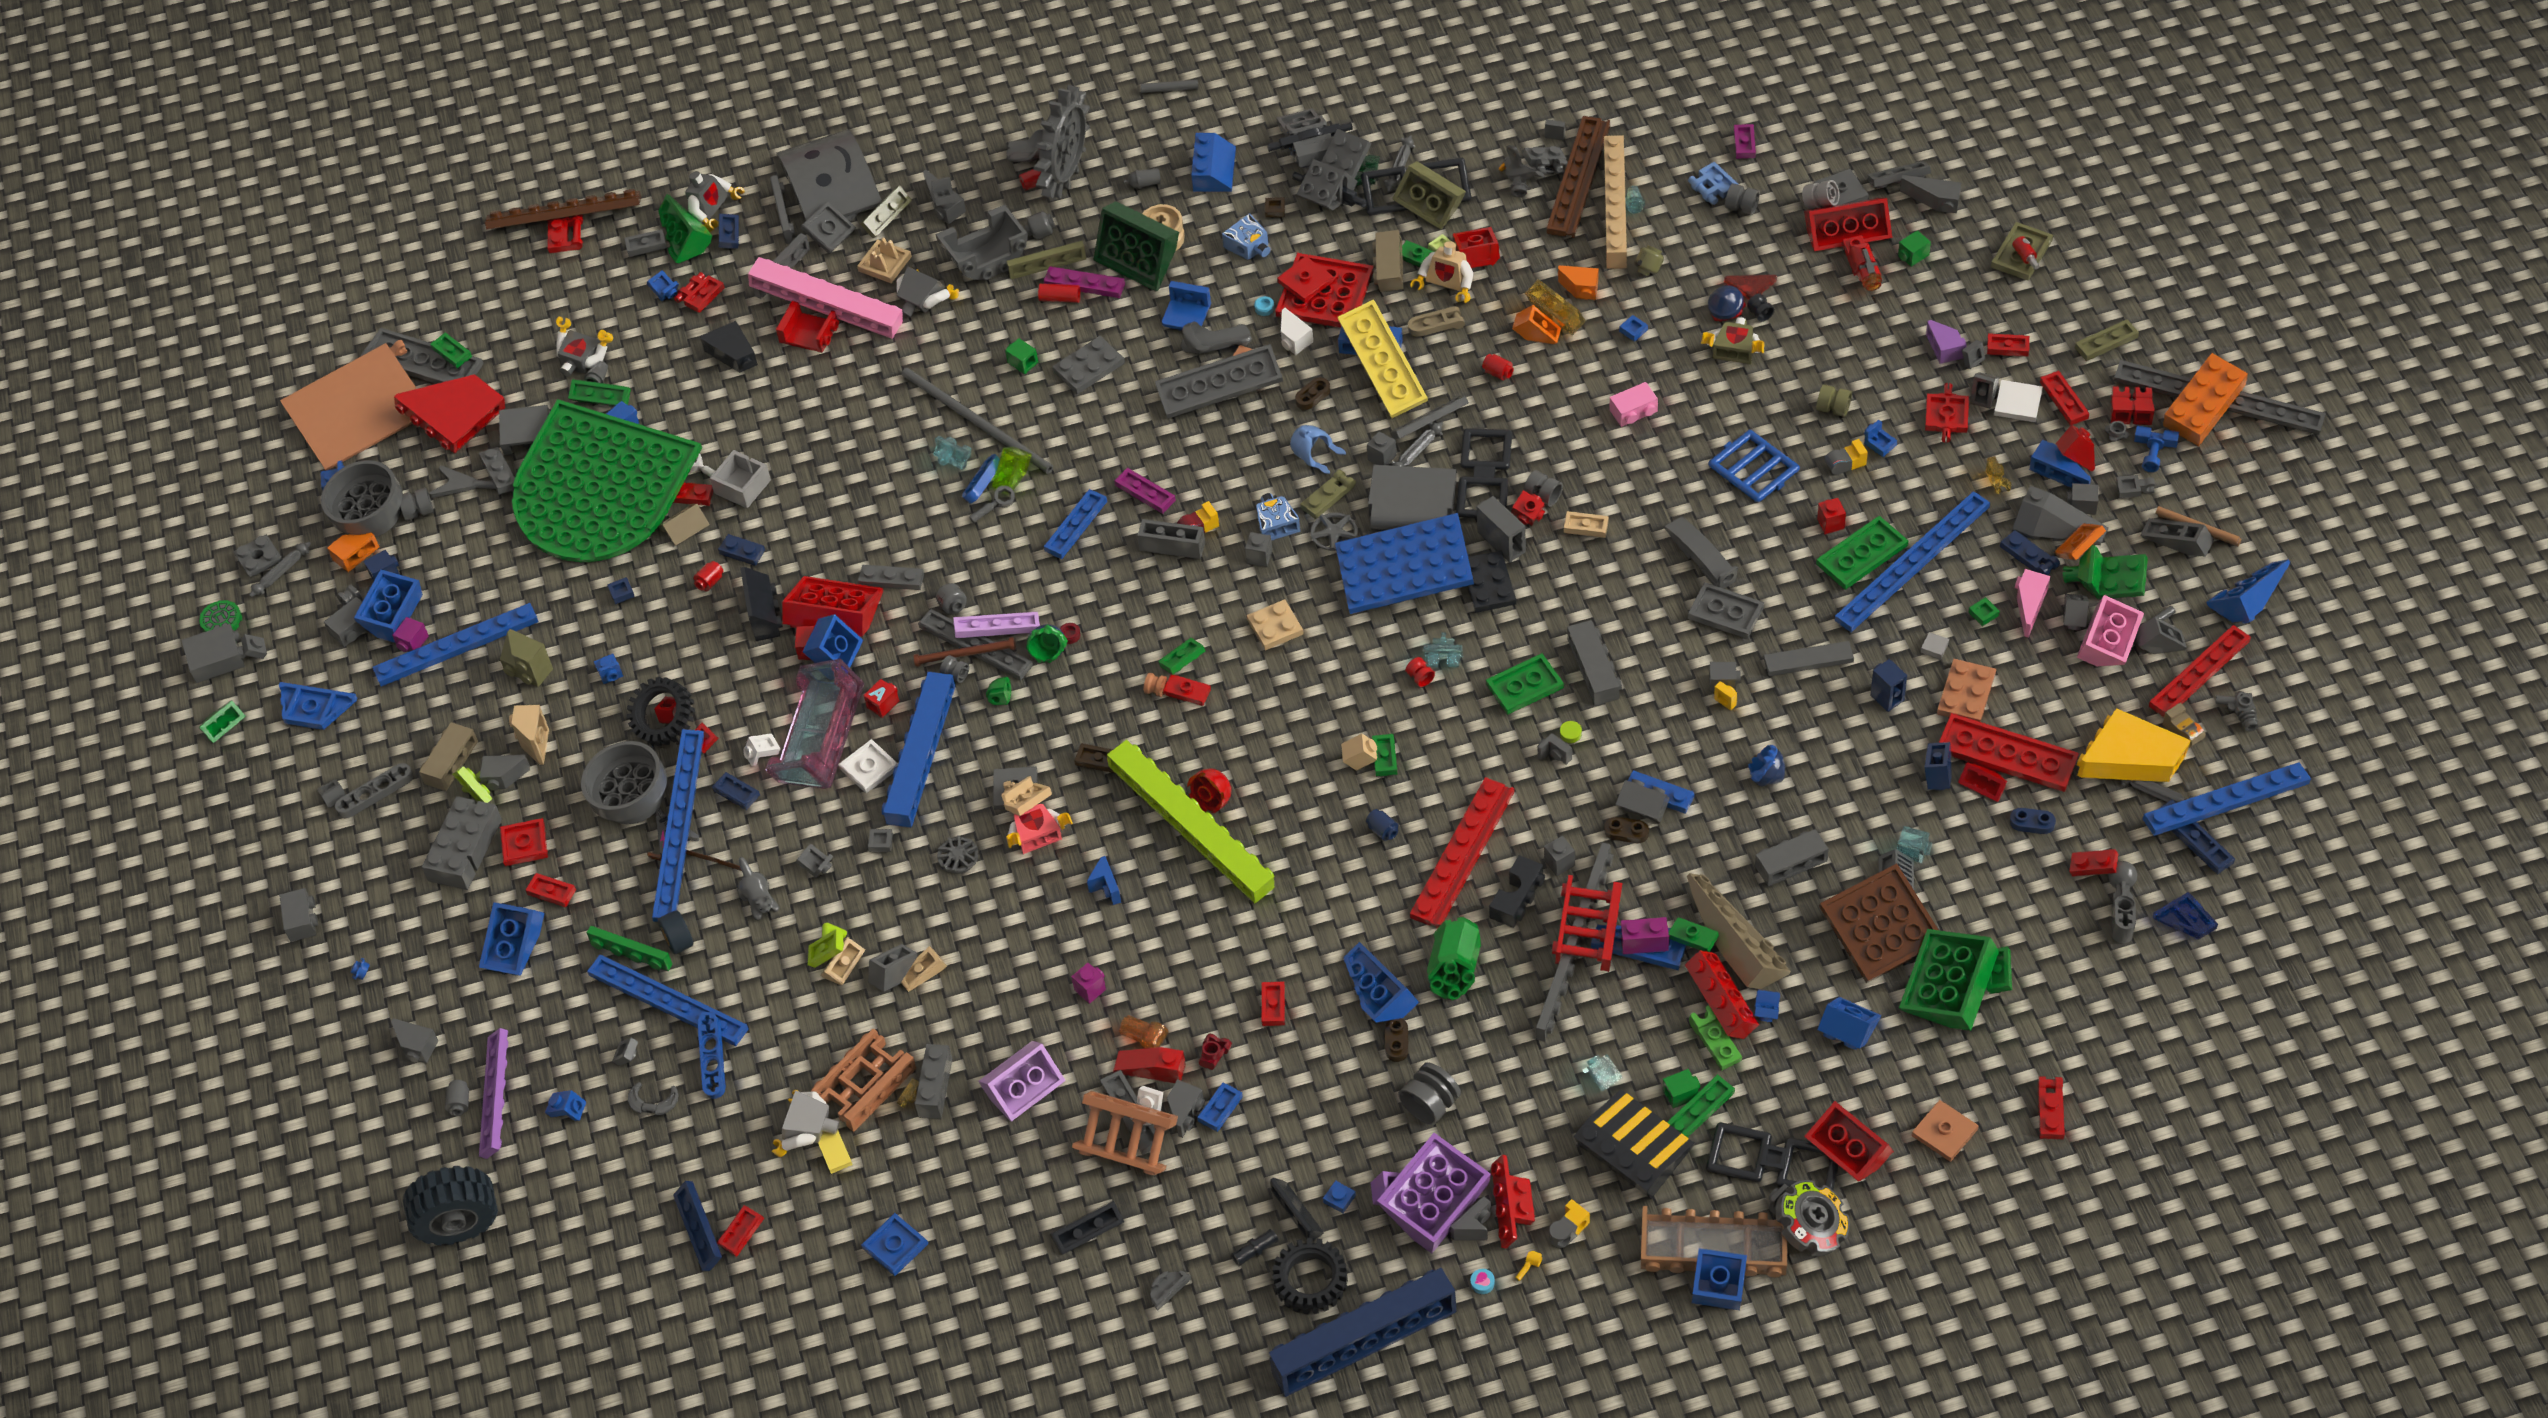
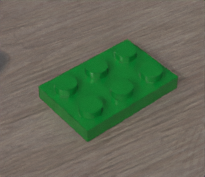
(1524, 684)

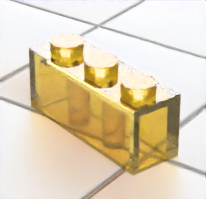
(1555, 307)

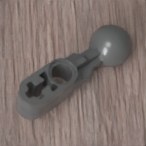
(2124, 907)

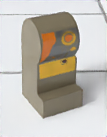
(2180, 723)

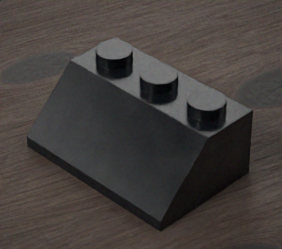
(761, 604)

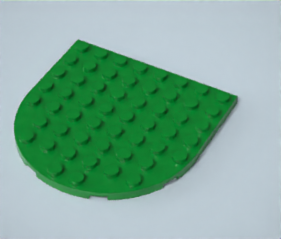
(597, 483)

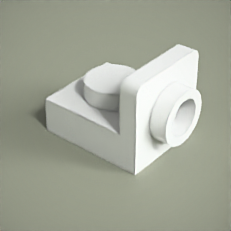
(760, 746)
(1149, 1098)

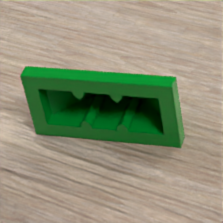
(221, 721)

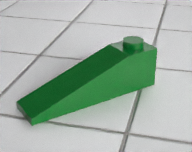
(684, 232)

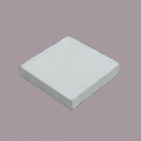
(2018, 401)
(868, 766)

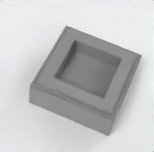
(1935, 645)

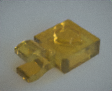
(1995, 472)

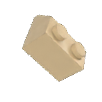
(530, 730)

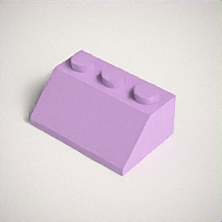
(1022, 1080)

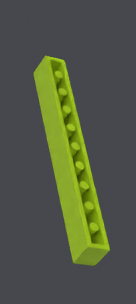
(1191, 821)

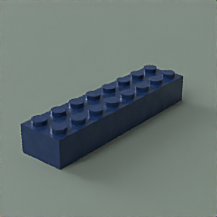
(1362, 1331)

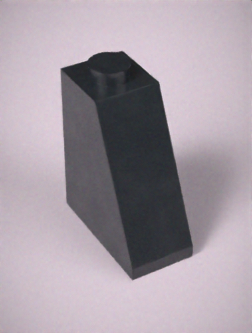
(730, 347)

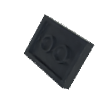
(1491, 582)

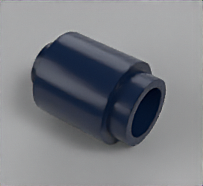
(1382, 825)

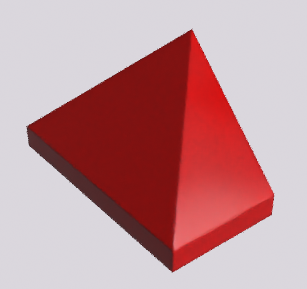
(1983, 780)

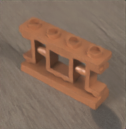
(876, 1090)

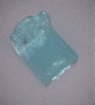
(1603, 1071)

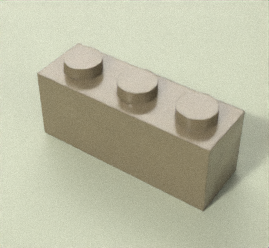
(1388, 261)
(448, 756)

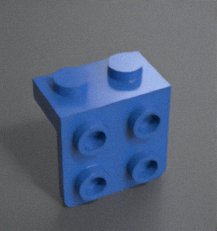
(1186, 305)

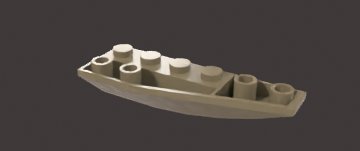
(1738, 940)

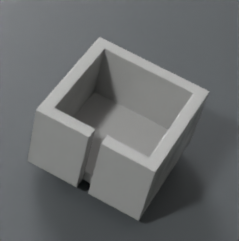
(737, 482)

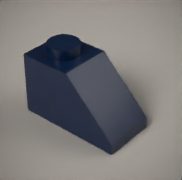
(1938, 766)

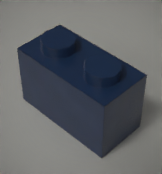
(1888, 685)

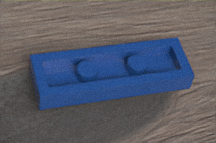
(1679, 797)

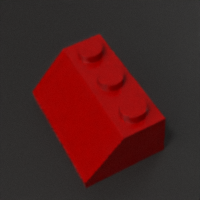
(1849, 1142)

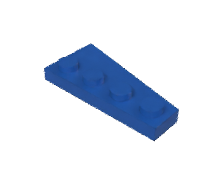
(1669, 959)

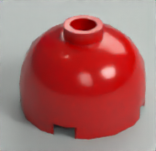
(1210, 789)

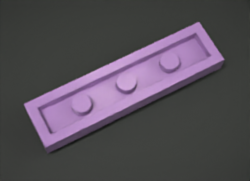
(995, 624)

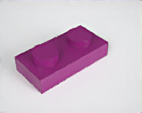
(1744, 141)

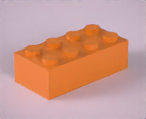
(2205, 399)

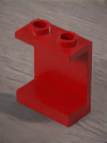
(805, 329)

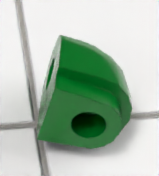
(999, 691)

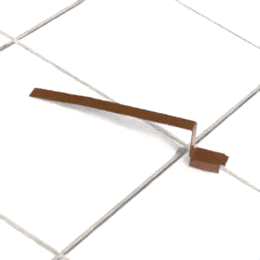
(659, 857)

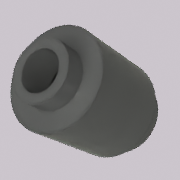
(457, 1097)

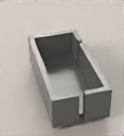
(462, 836)

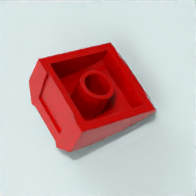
(1478, 246)

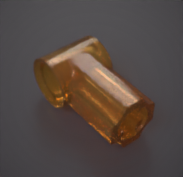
(1147, 1034)

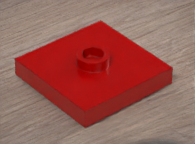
(1305, 279)
(523, 842)

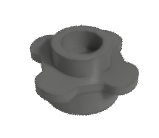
(2117, 431)

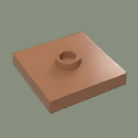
(1945, 1130)

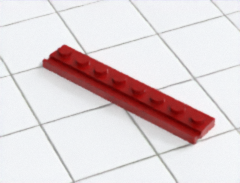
(1462, 853)

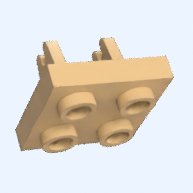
(884, 260)

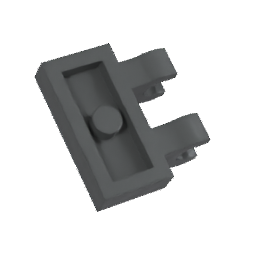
(1544, 157)

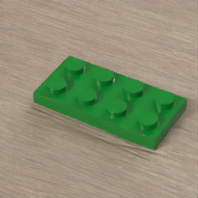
(1862, 552)

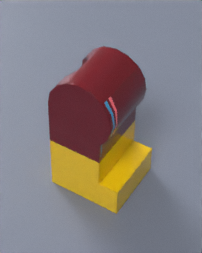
(1204, 517)

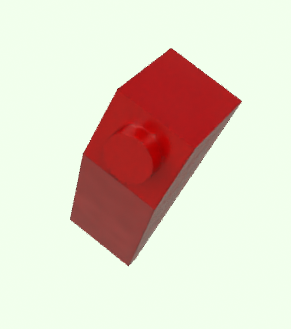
(1152, 1063)

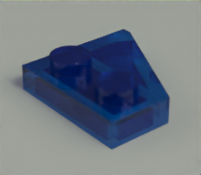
(2186, 916)

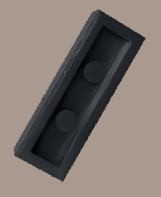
(1295, 1209)
(1087, 1227)

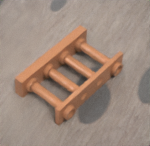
(1140, 1115)

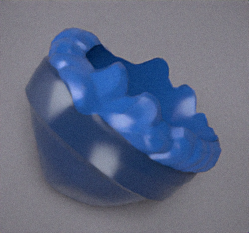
(1767, 767)

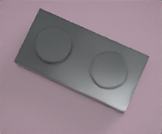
(645, 243)

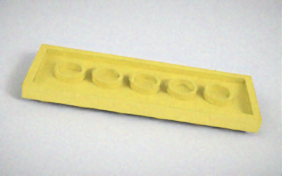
(1382, 359)

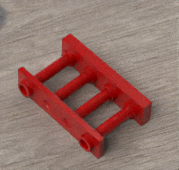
(1605, 935)

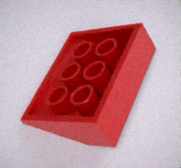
(820, 598)

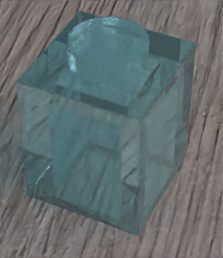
(1914, 843)

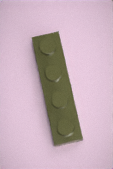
(1042, 260)

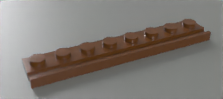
(1578, 177)
(570, 208)

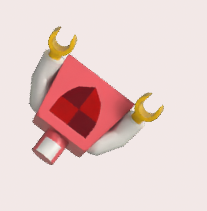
(1037, 828)

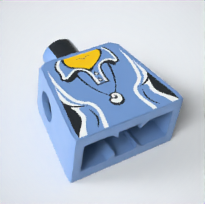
(1246, 238)
(1276, 517)

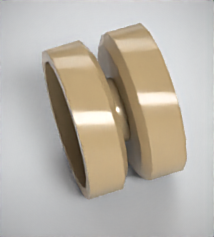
(1168, 216)

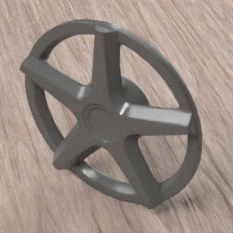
(1333, 531)

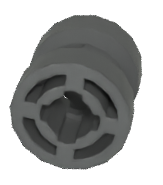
(953, 667)

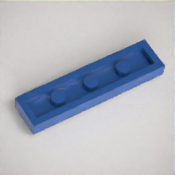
(1075, 524)

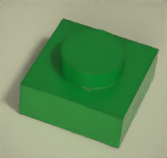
(1983, 611)

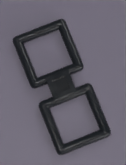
(1365, 176)
(1483, 470)
(1769, 1156)

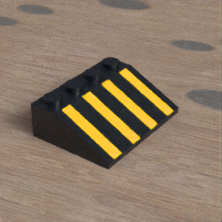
(1634, 1142)

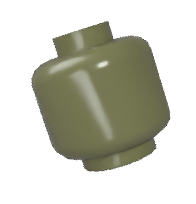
(1649, 260)

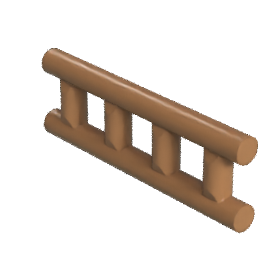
(2215, 532)

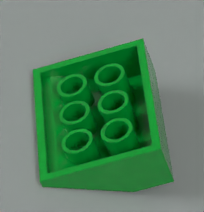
(1950, 978)

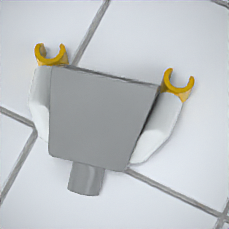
(804, 1122)

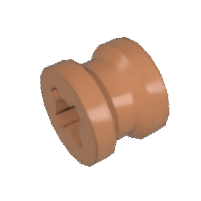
(1154, 684)

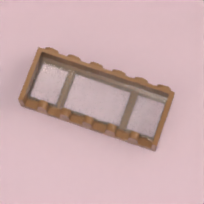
(1674, 1241)

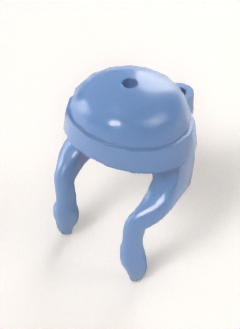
(1303, 441)

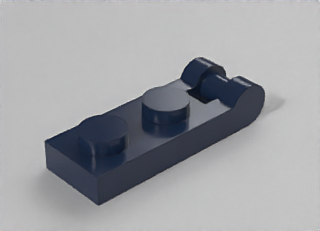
(2029, 553)

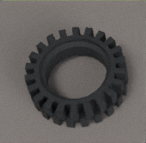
(675, 727)
(1316, 1300)

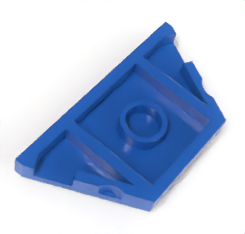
(313, 705)

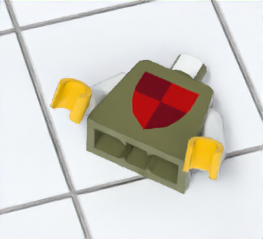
(1734, 342)

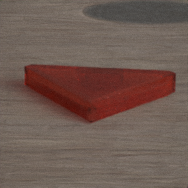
(1751, 284)

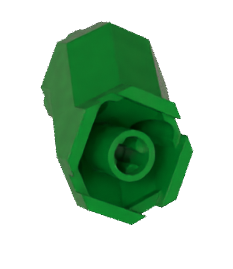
(1453, 958)

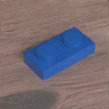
(1220, 1107)

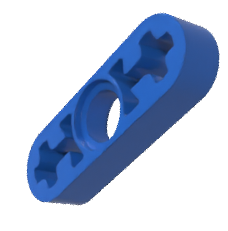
(981, 479)

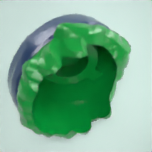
(1046, 643)

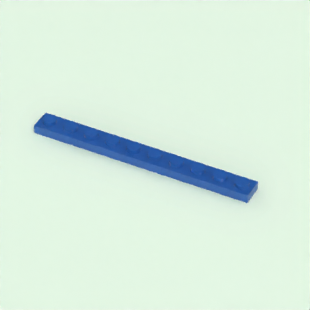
(1912, 561)
(678, 823)

